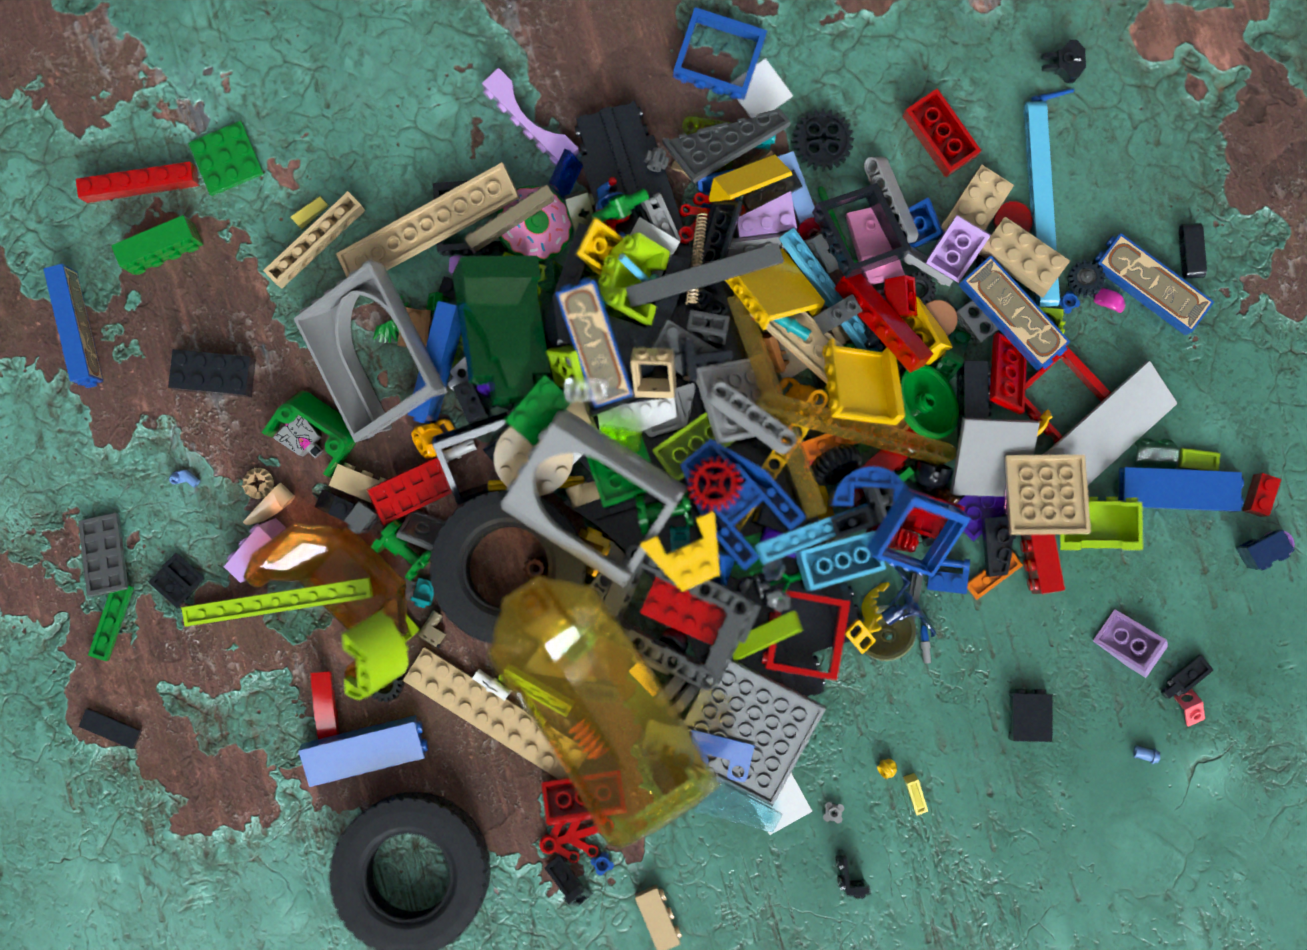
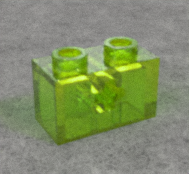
(627, 437)

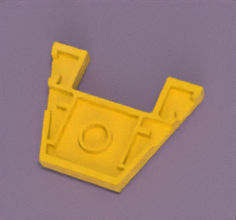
(690, 563)

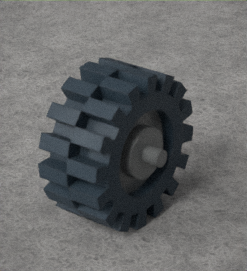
(1086, 278)

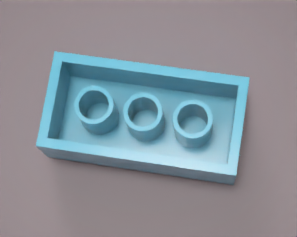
(837, 562)

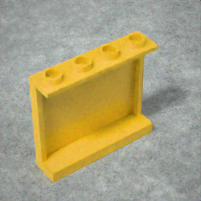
(776, 292)
(863, 384)

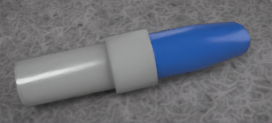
(925, 645)

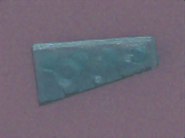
(739, 808)

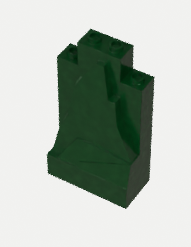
(501, 324)

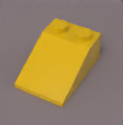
(597, 245)
(929, 331)

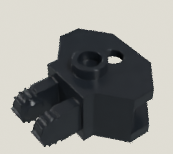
(1068, 62)

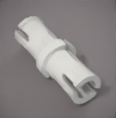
(459, 450)
(491, 684)

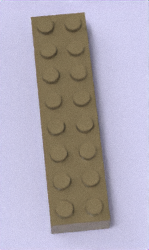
(512, 217)

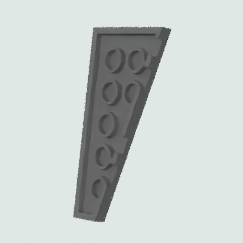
(720, 144)

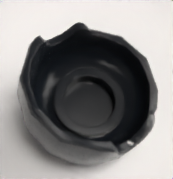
(675, 638)

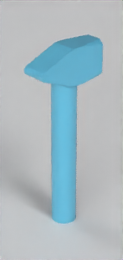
(635, 270)

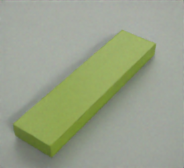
(768, 635)

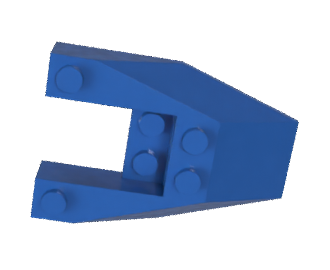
(756, 487)

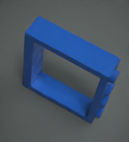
(727, 25)
(941, 546)

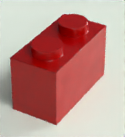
(901, 295)
(1261, 494)

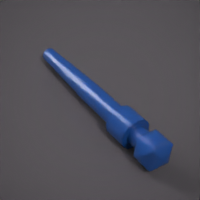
(1043, 97)

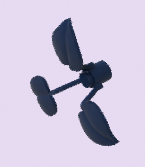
(895, 612)

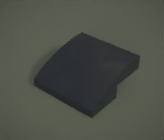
(176, 580)

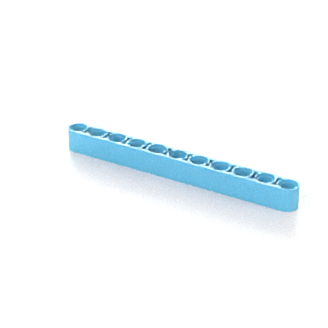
(1040, 185)

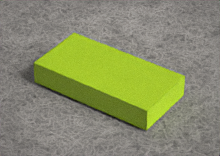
(1199, 460)

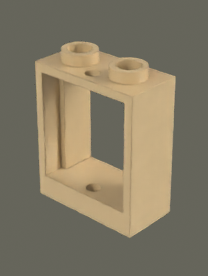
(644, 386)

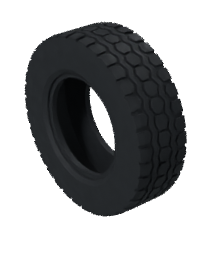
(454, 552)
(354, 886)

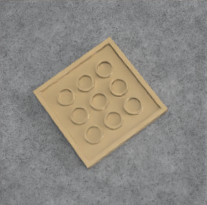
(1047, 494)

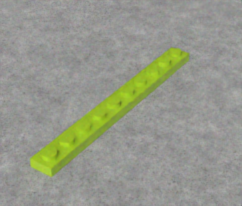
(277, 601)

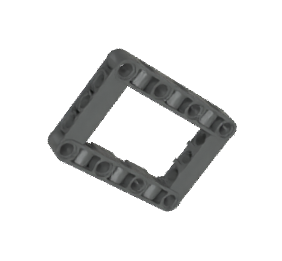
(661, 652)

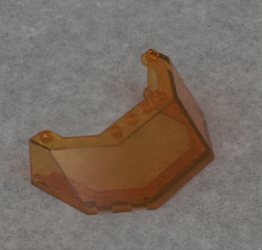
(329, 556)

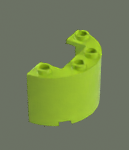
(616, 277)
(1112, 525)
(378, 652)

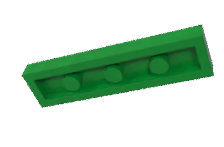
(110, 624)

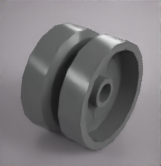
(680, 694)

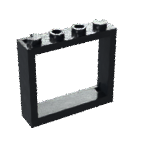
(885, 218)
(451, 249)
(459, 435)

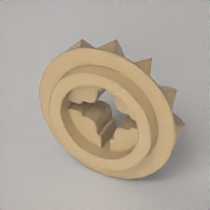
(264, 488)

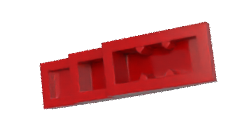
(324, 704)

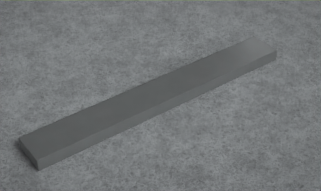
(704, 275)

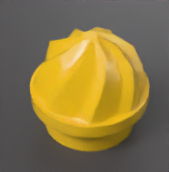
(887, 768)

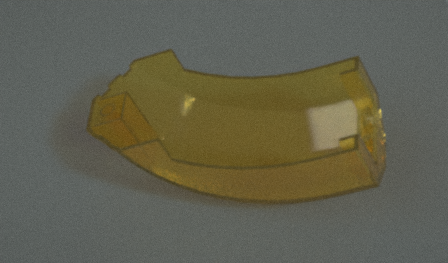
(600, 709)

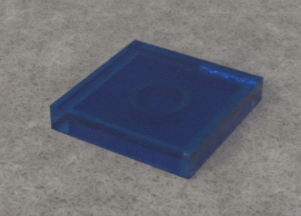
(565, 173)

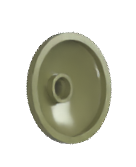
(902, 640)

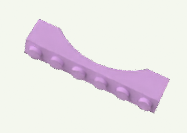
(502, 91)

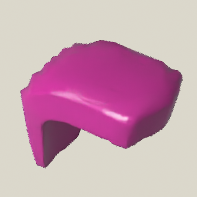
(1110, 299)

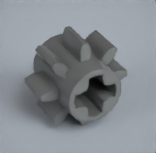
(656, 159)

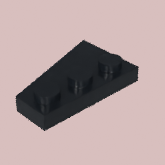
(997, 545)

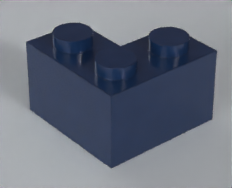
(1265, 550)

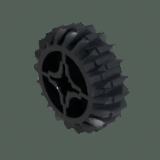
(836, 464)

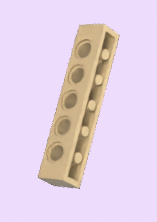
(314, 240)

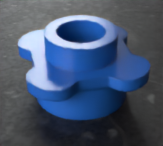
(1074, 302)
(600, 869)

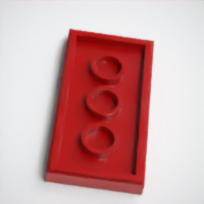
(1007, 375)

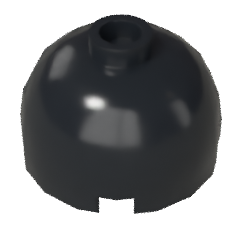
(932, 475)

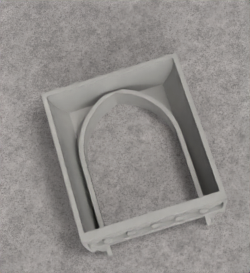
(328, 337)
(575, 435)

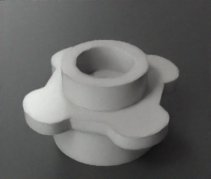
(838, 812)

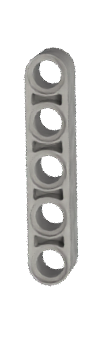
(891, 191)
(755, 427)

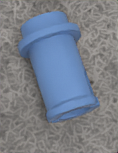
(1147, 754)

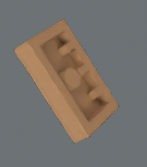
(421, 321)

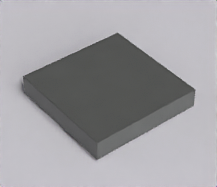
(420, 529)

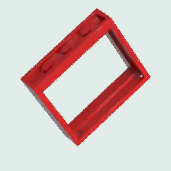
(1081, 372)
(837, 645)

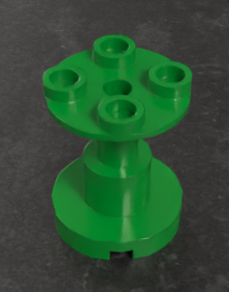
(650, 513)
(398, 546)

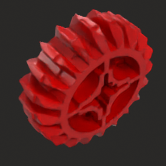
(708, 491)
(902, 540)

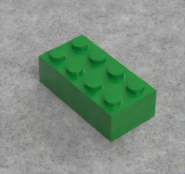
(157, 245)

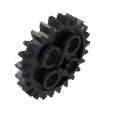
(823, 156)

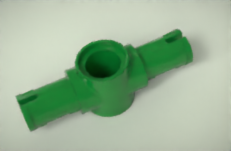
(620, 206)

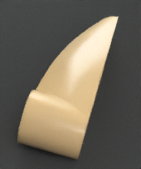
(582, 494)
(270, 505)

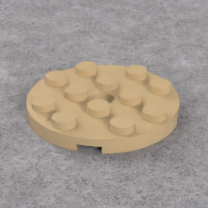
(513, 451)

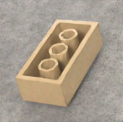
(980, 199)
(1024, 257)

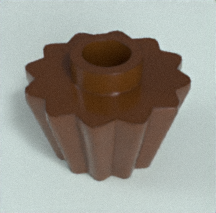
(946, 495)
(536, 561)

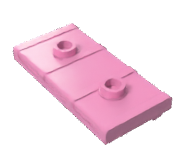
(869, 242)

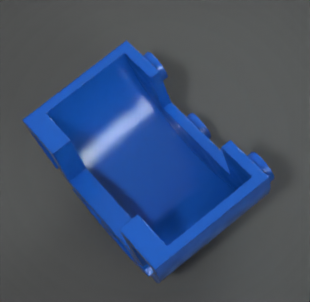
(843, 491)

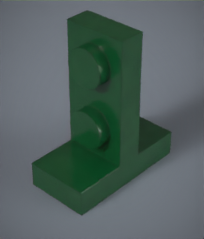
(953, 358)

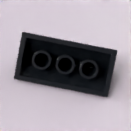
(720, 230)

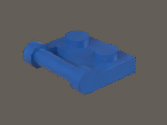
(951, 581)

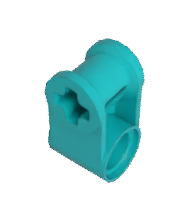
(679, 540)

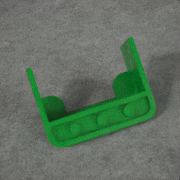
(323, 417)

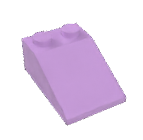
(957, 248)
(1131, 643)

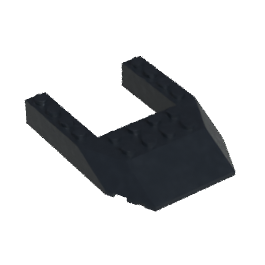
(627, 334)

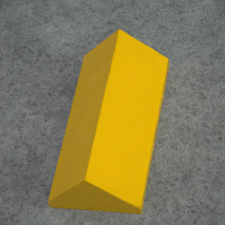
(748, 178)

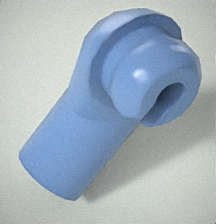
(184, 476)

